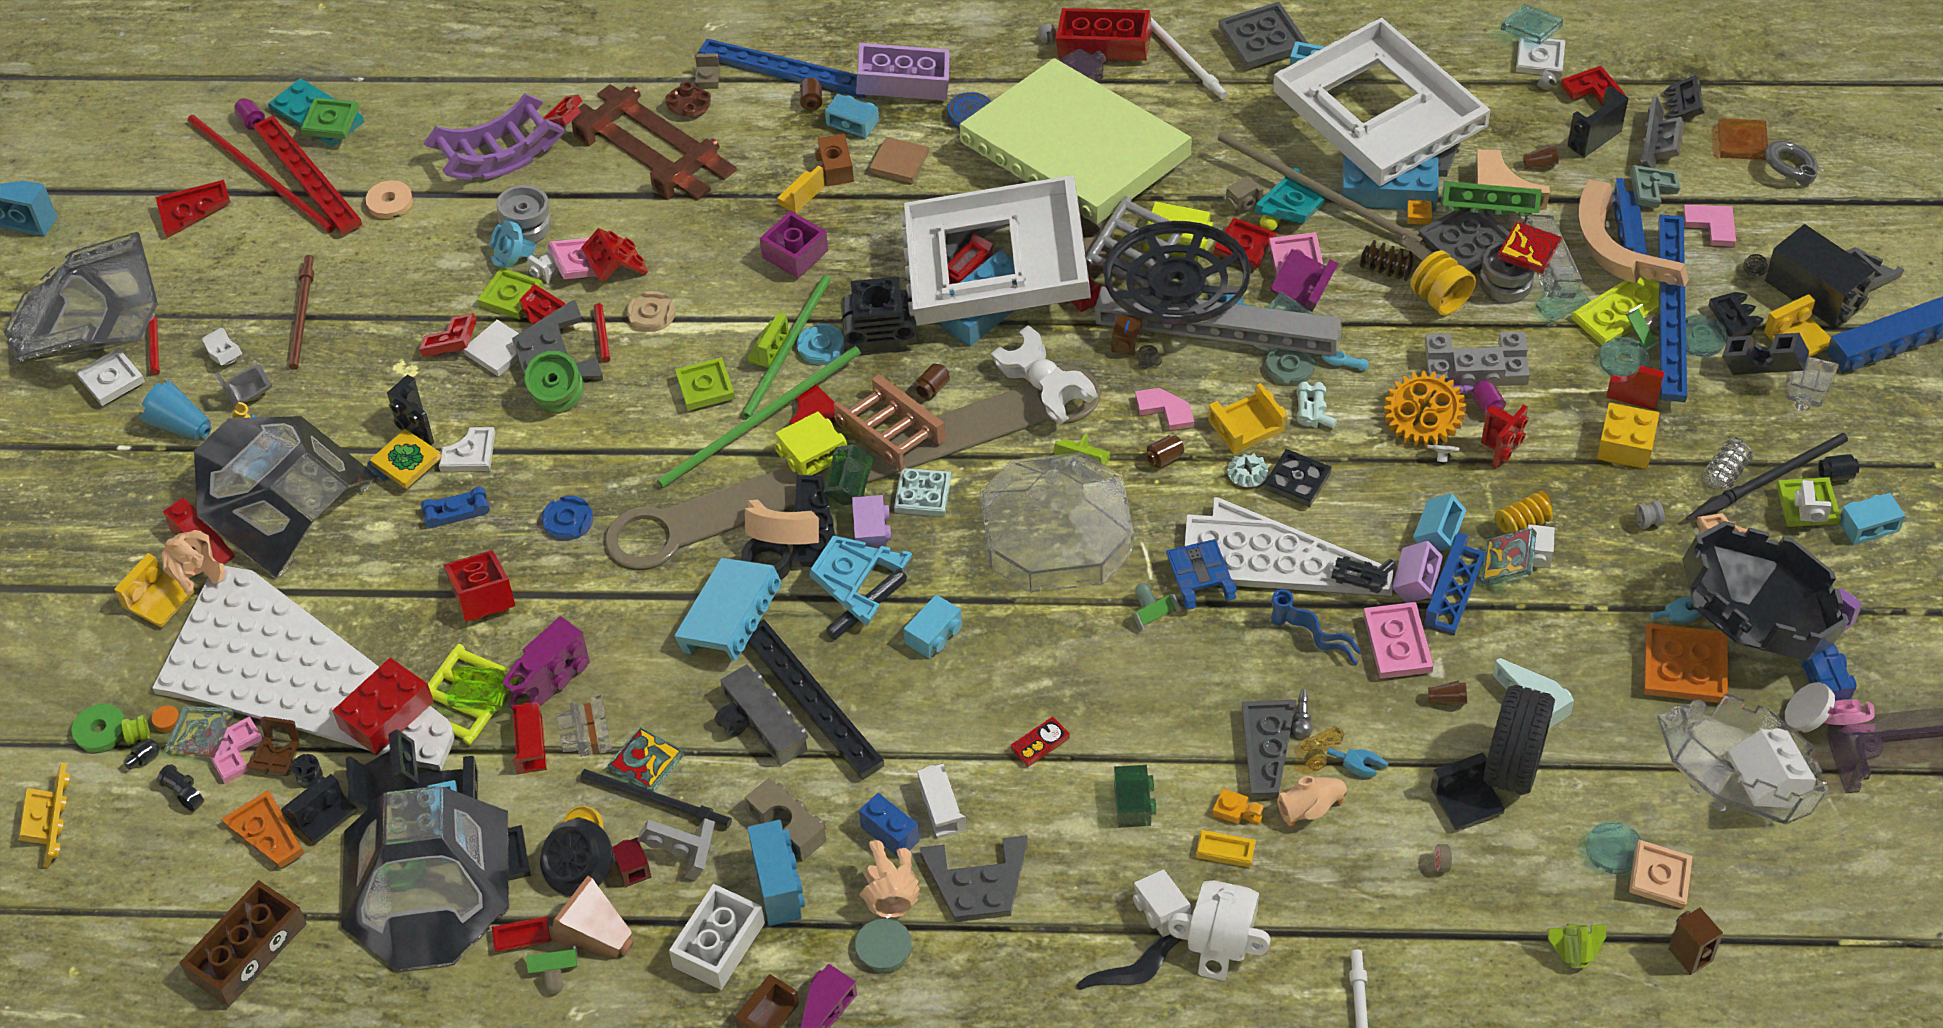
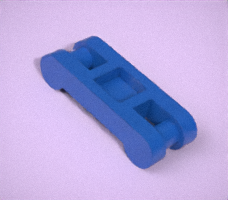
(455, 508)

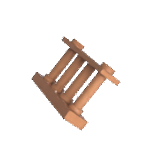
(897, 403)

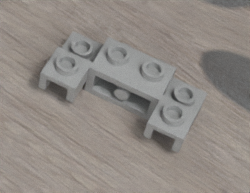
(1468, 366)

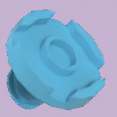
(509, 244)

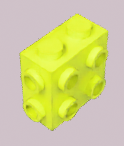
(809, 444)

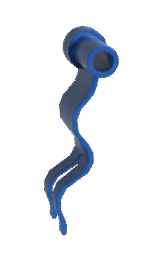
(1284, 612)

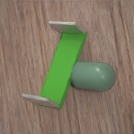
(1151, 608)

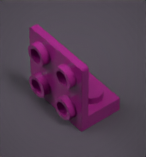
(1303, 279)

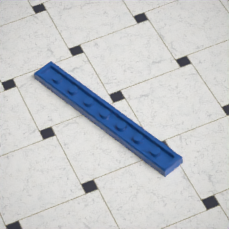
(781, 67)

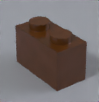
(1695, 940)

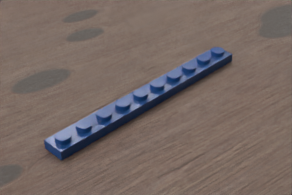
(1672, 313)

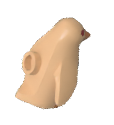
(1310, 798)

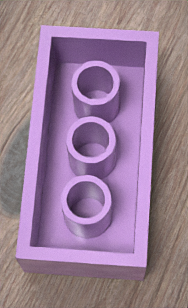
(902, 71)

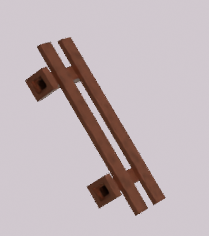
(665, 172)

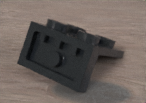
(408, 409)
(1465, 793)

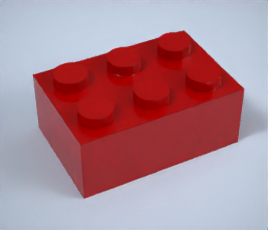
(381, 704)

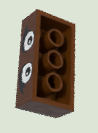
(243, 943)

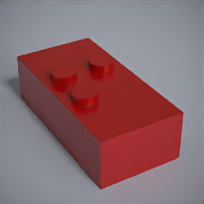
(1114, 32)

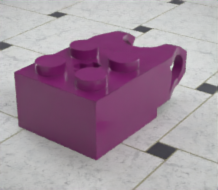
(548, 663)

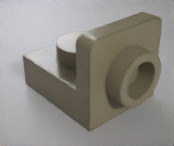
(707, 71)

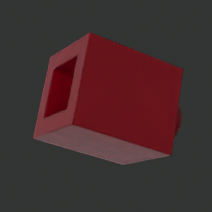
(631, 862)

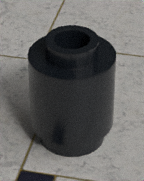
(1838, 467)

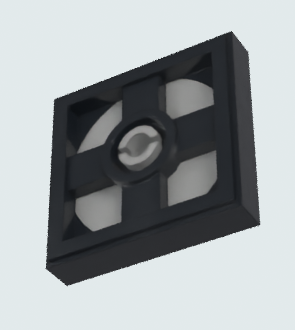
(1297, 478)

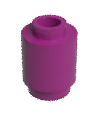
(248, 113)
(1487, 394)

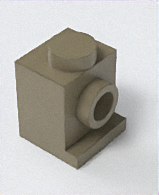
(1243, 195)

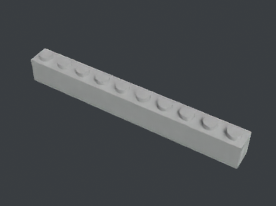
(1239, 325)

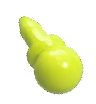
(1269, 223)

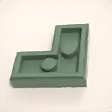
(1649, 182)

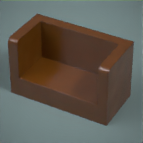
(768, 1005)

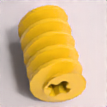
(1526, 512)

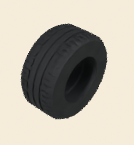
(1519, 739)

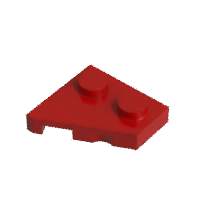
(539, 304)

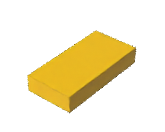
(1225, 848)

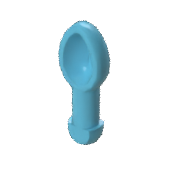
(1342, 359)

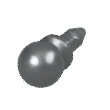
(1302, 727)

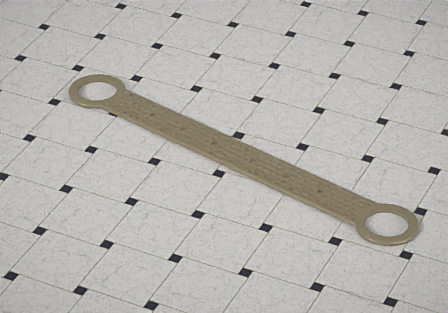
(777, 490)

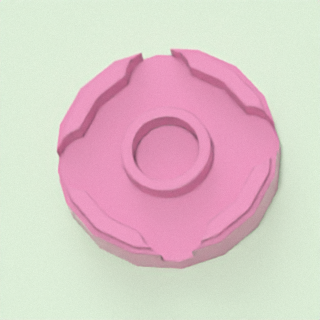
(1850, 712)

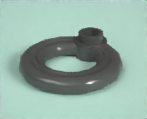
(1805, 174)

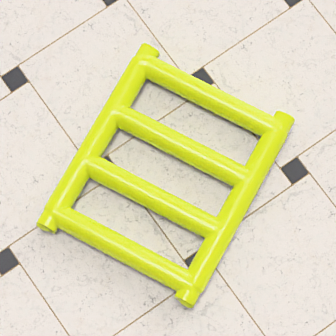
(444, 672)

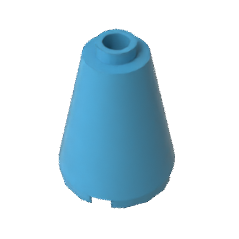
(174, 412)

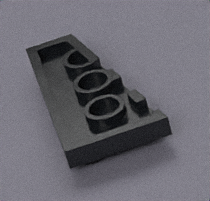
(811, 497)

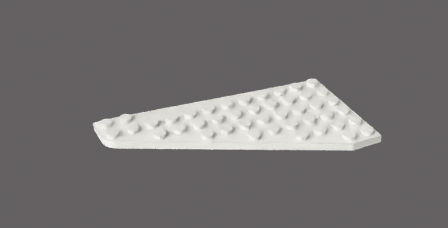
(273, 659)

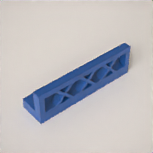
(1628, 219)
(1447, 580)

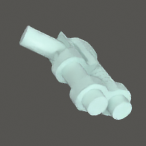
(1313, 412)

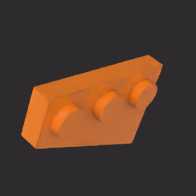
(266, 829)

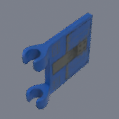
(1198, 568)

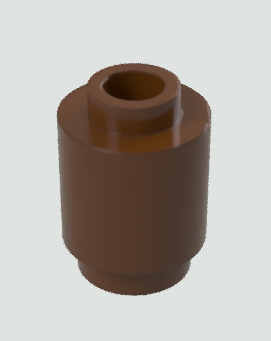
(810, 94)
(932, 381)
(1164, 451)

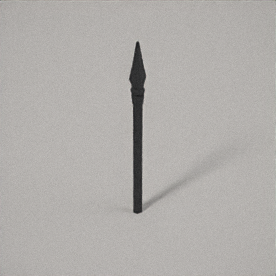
(1729, 496)

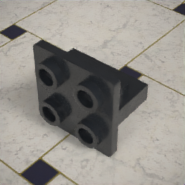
(319, 808)

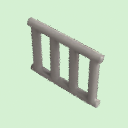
(1115, 222)

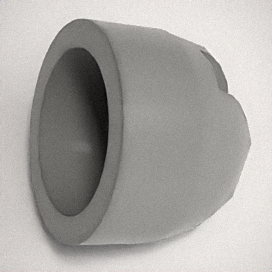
(1046, 32)
(1545, 79)

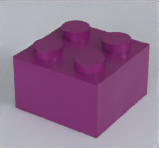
(794, 244)

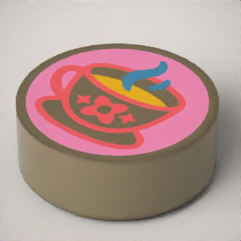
(1442, 858)

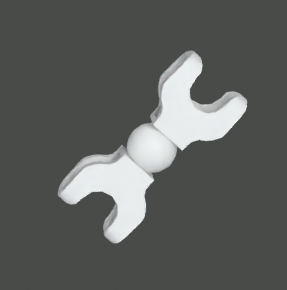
(1056, 385)

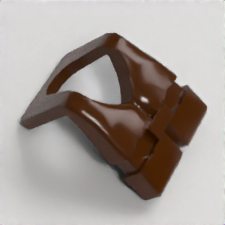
(274, 760)

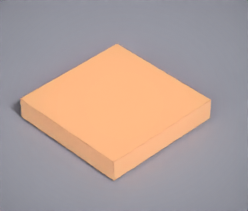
(1660, 874)

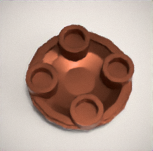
(688, 100)

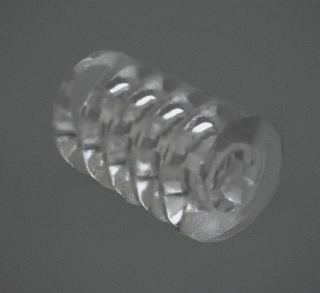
(1727, 464)

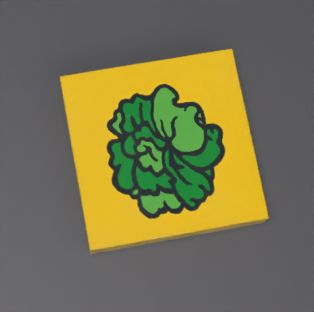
(405, 458)

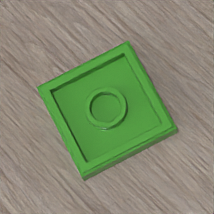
(329, 118)

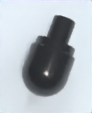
(142, 753)

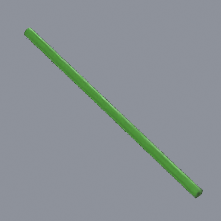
(758, 417)

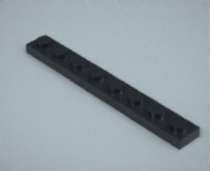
(815, 701)

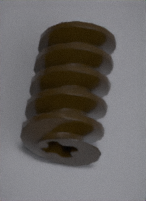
(1387, 260)

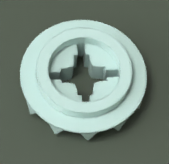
(1241, 476)

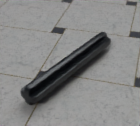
(877, 595)

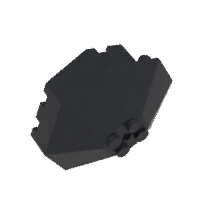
(1764, 591)

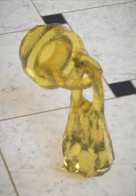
(1316, 758)

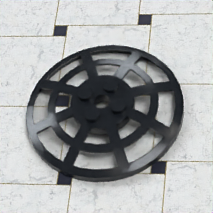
(1185, 269)

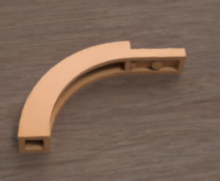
(1615, 259)

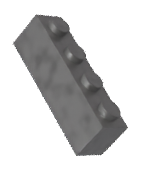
(765, 715)

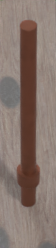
(306, 277)

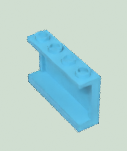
(729, 607)

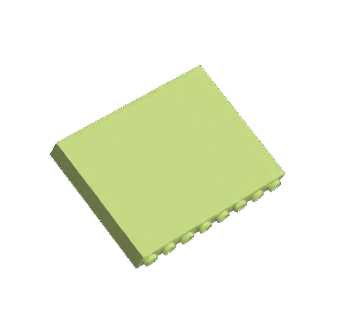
(1070, 126)

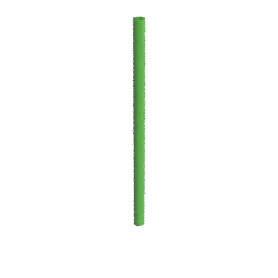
(786, 347)

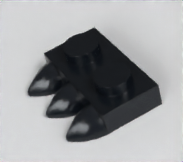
(1685, 98)
(1734, 314)

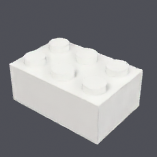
(717, 936)

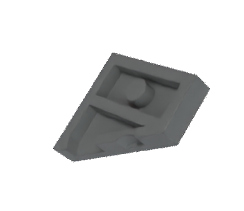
(1882, 273)

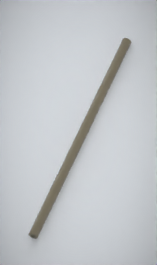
(1316, 187)

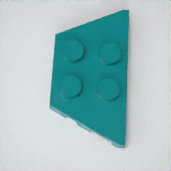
(1290, 201)

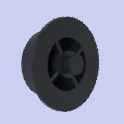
(574, 852)

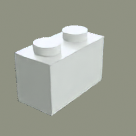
(1160, 900)

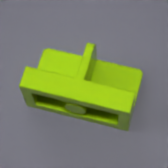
(1069, 446)

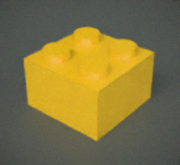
(1628, 435)

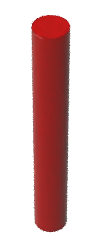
(601, 332)
(153, 347)

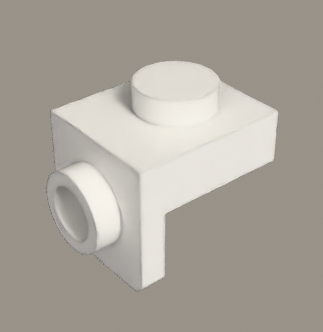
(220, 347)
(1808, 507)

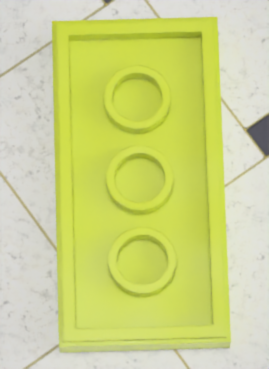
(1605, 315)

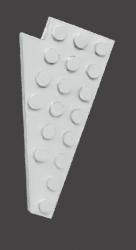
(1273, 554)

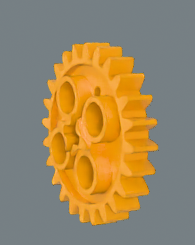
(1445, 417)

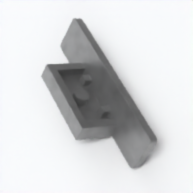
(1662, 136)

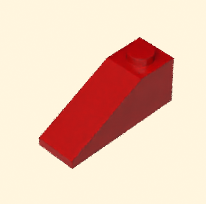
(183, 518)

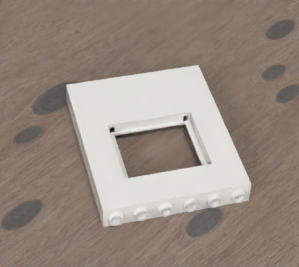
(1400, 135)
(1044, 246)

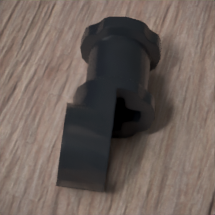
(181, 786)

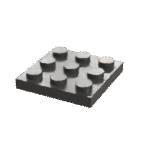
(1261, 34)
(1464, 236)

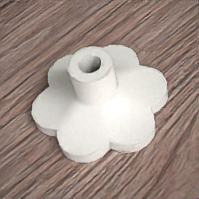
(1442, 451)

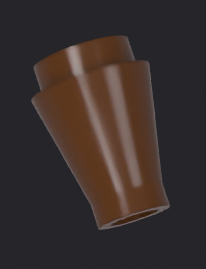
(1542, 157)
(1449, 694)

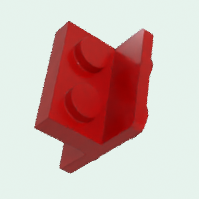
(1504, 432)

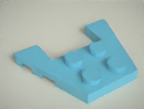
(845, 567)

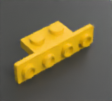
(41, 815)

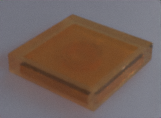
(1742, 138)

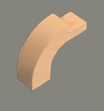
(780, 526)

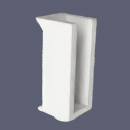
(940, 801)

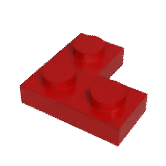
(1587, 82)
(454, 339)

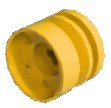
(1443, 282)

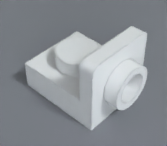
(543, 268)

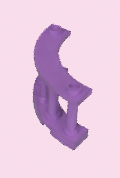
(501, 161)

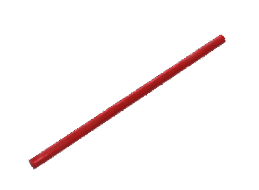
(260, 173)

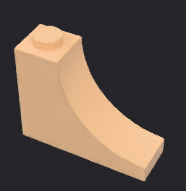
(1493, 171)

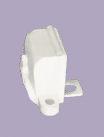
(1221, 926)

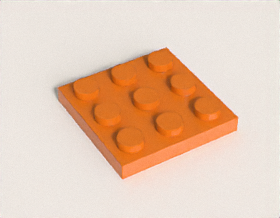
(1685, 663)

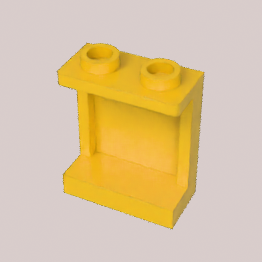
(1248, 419)

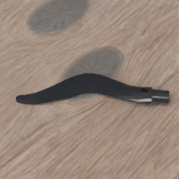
(1136, 973)

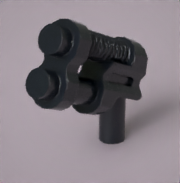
(1369, 577)

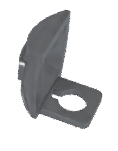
(246, 385)

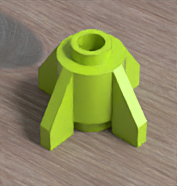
(1577, 943)

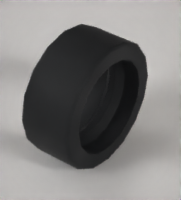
(757, 546)

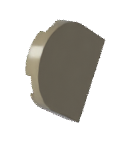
(1416, 248)

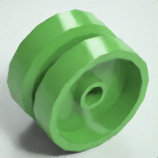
(554, 381)

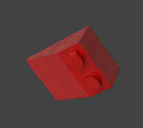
(480, 586)

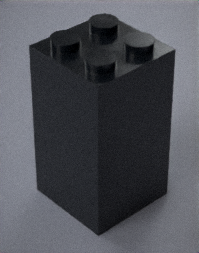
(1818, 267)

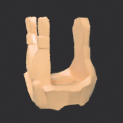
(184, 562)
(889, 882)

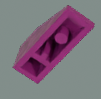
(828, 997)

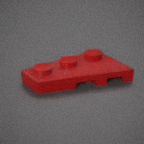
(190, 205)

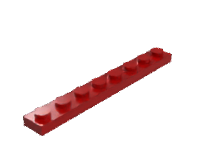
(307, 175)

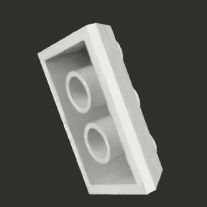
(1773, 759)

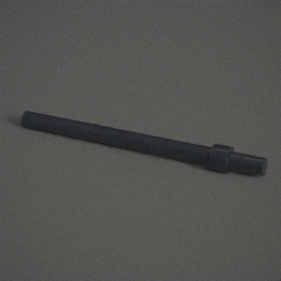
(656, 798)

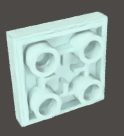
(922, 492)

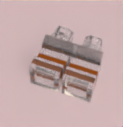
(589, 727)

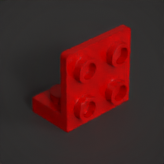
(608, 251)

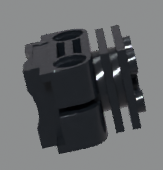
(877, 317)

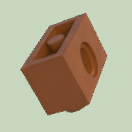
(834, 159)

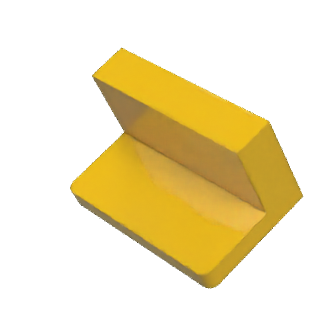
(802, 190)

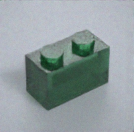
(848, 474)
(1133, 796)

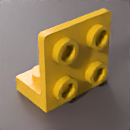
(1796, 319)
(151, 592)

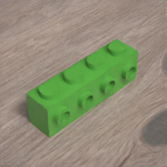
(1494, 197)

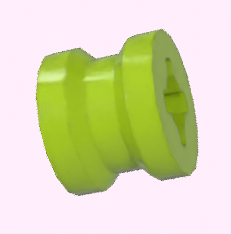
(135, 729)

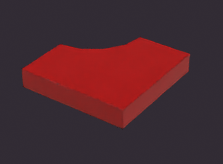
(565, 110)
(1638, 389)
(813, 401)

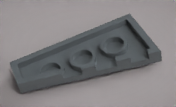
(1266, 743)

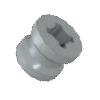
(1650, 514)

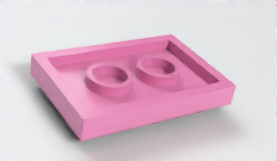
(1398, 640)

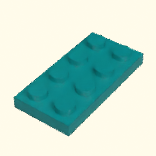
(296, 101)

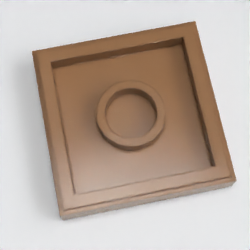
(899, 160)

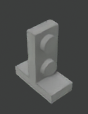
(681, 843)

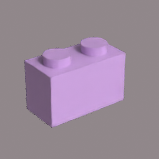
(870, 520)
(1417, 572)

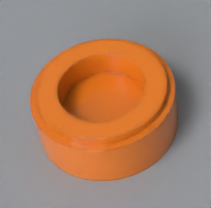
(165, 718)

